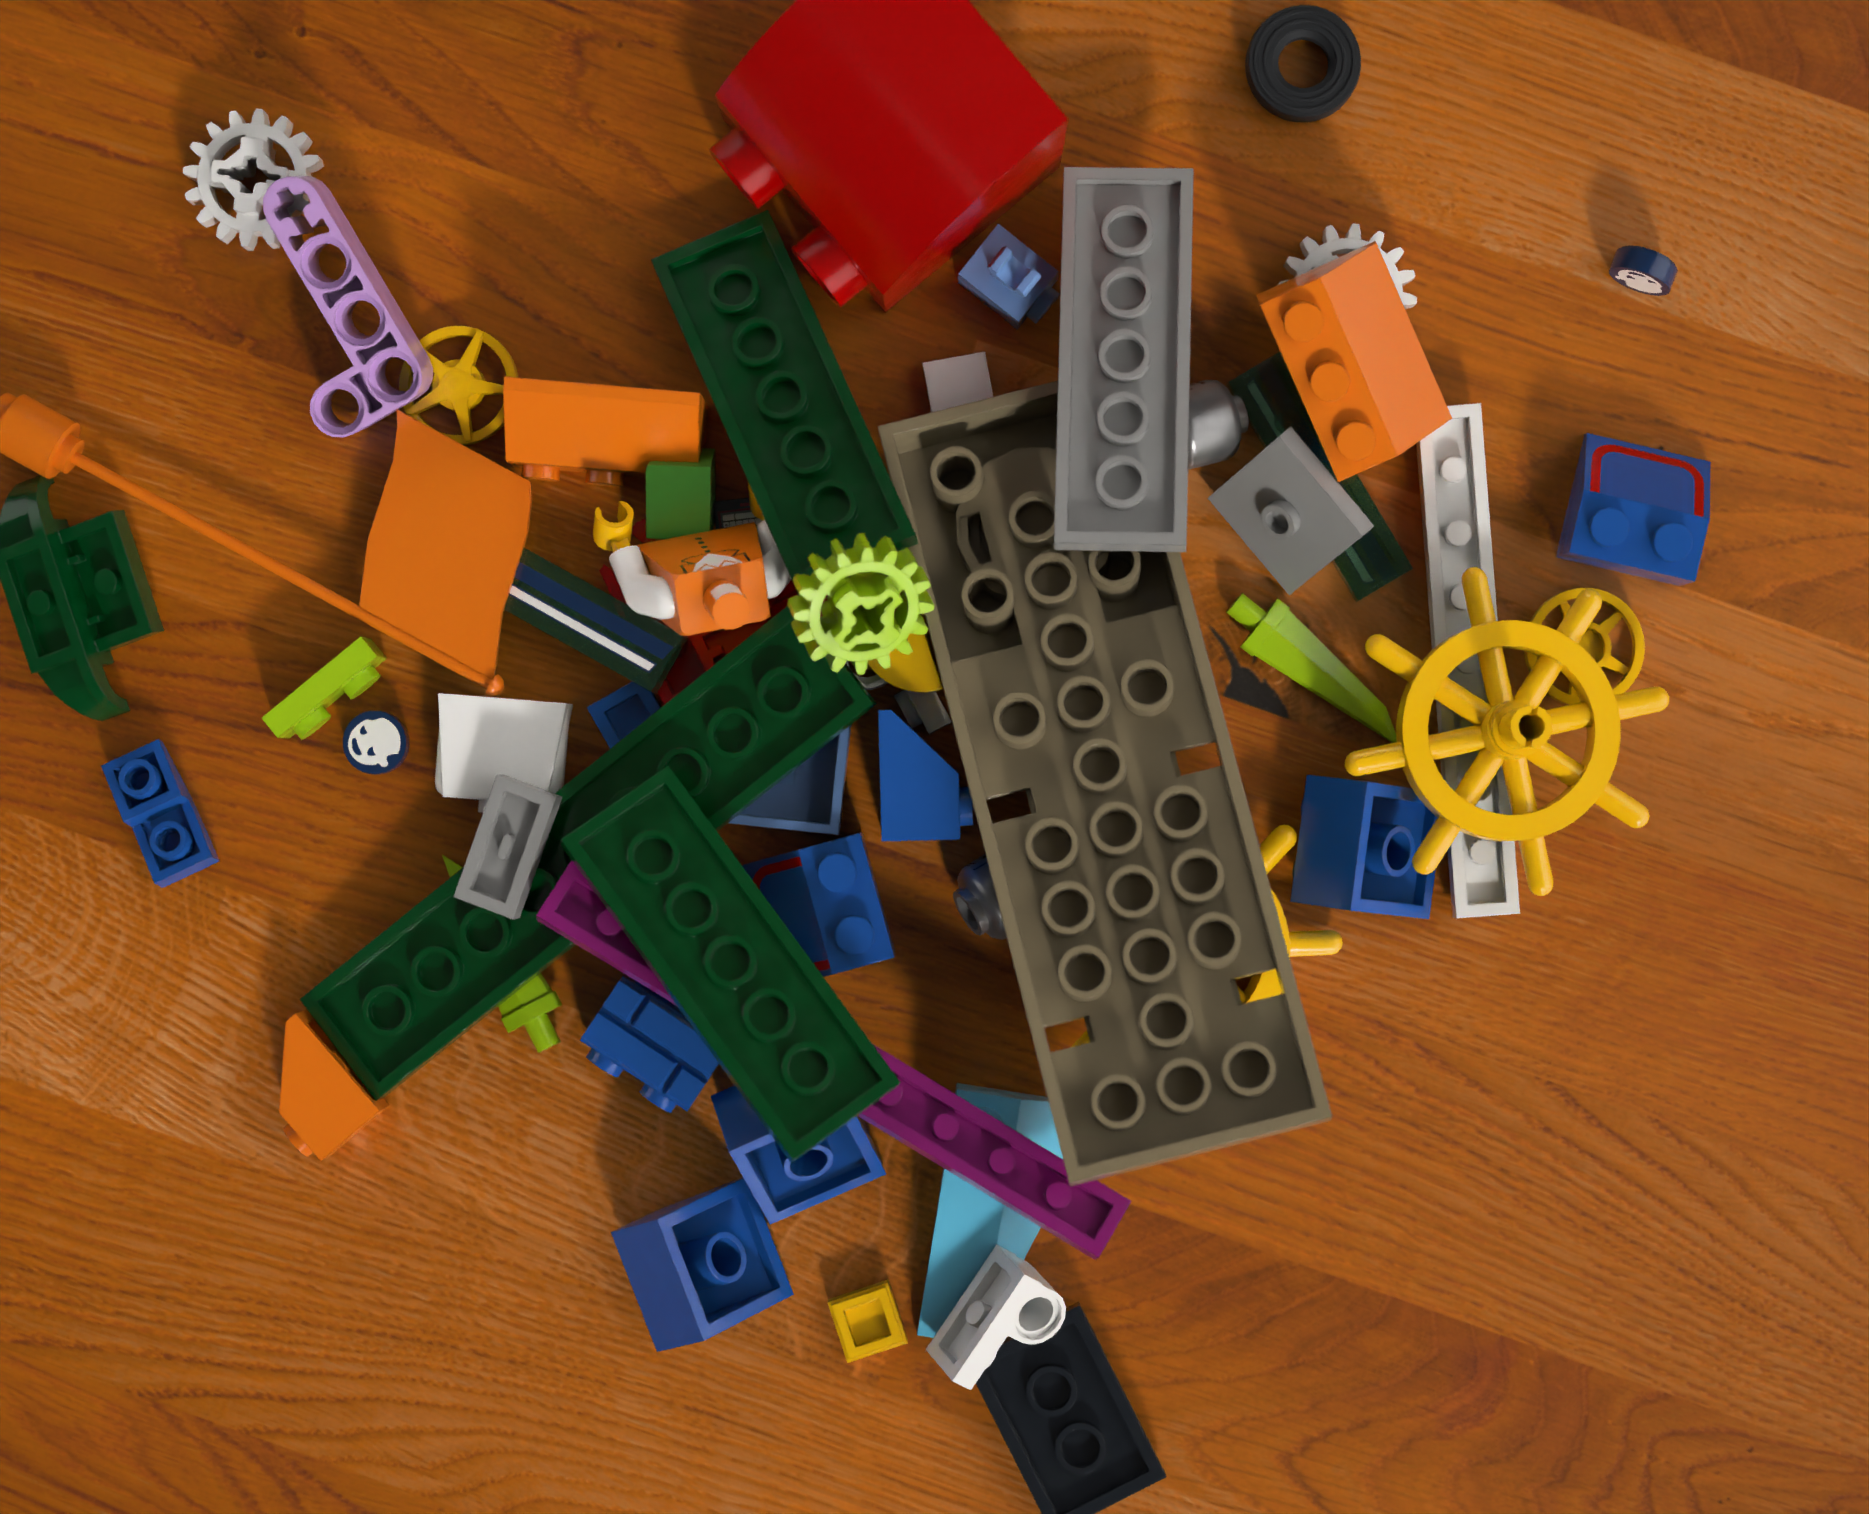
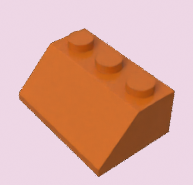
(1355, 360)
(598, 429)

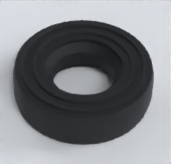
(1308, 24)

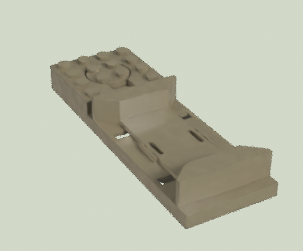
(1126, 882)

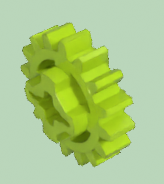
(860, 604)

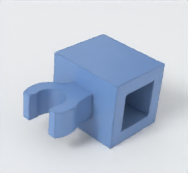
(1010, 278)

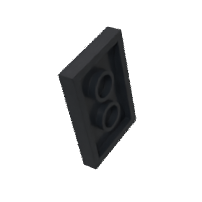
(1068, 1420)

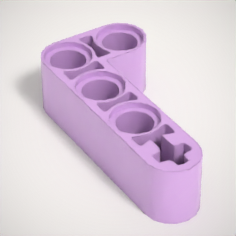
(337, 300)

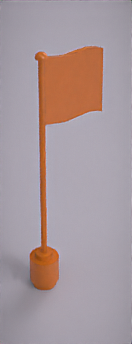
(433, 557)

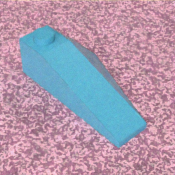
(972, 1222)

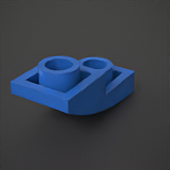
(160, 813)

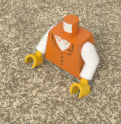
(696, 578)

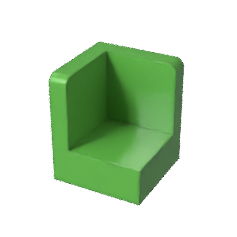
(680, 496)

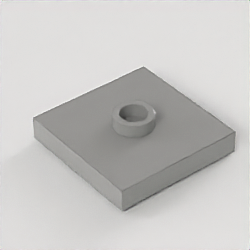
(1290, 511)

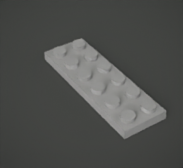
(1124, 360)

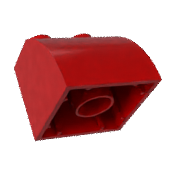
(888, 133)

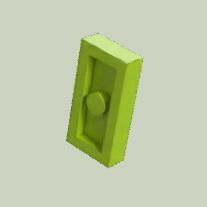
(306, 707)

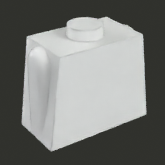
(499, 737)

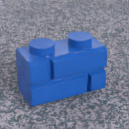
(651, 1042)

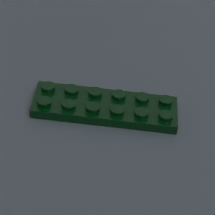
(781, 393)
(730, 964)

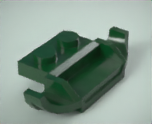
(73, 595)

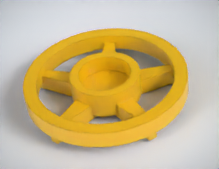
(459, 382)
(1596, 641)

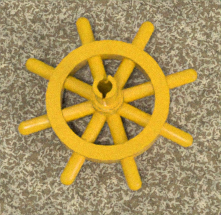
(1507, 731)

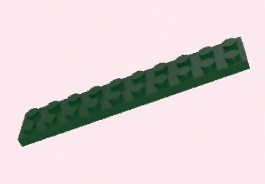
(457, 962)

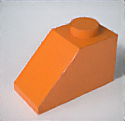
(320, 1091)

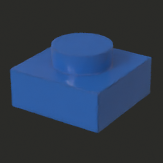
(623, 711)

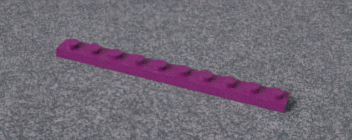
(914, 1113)

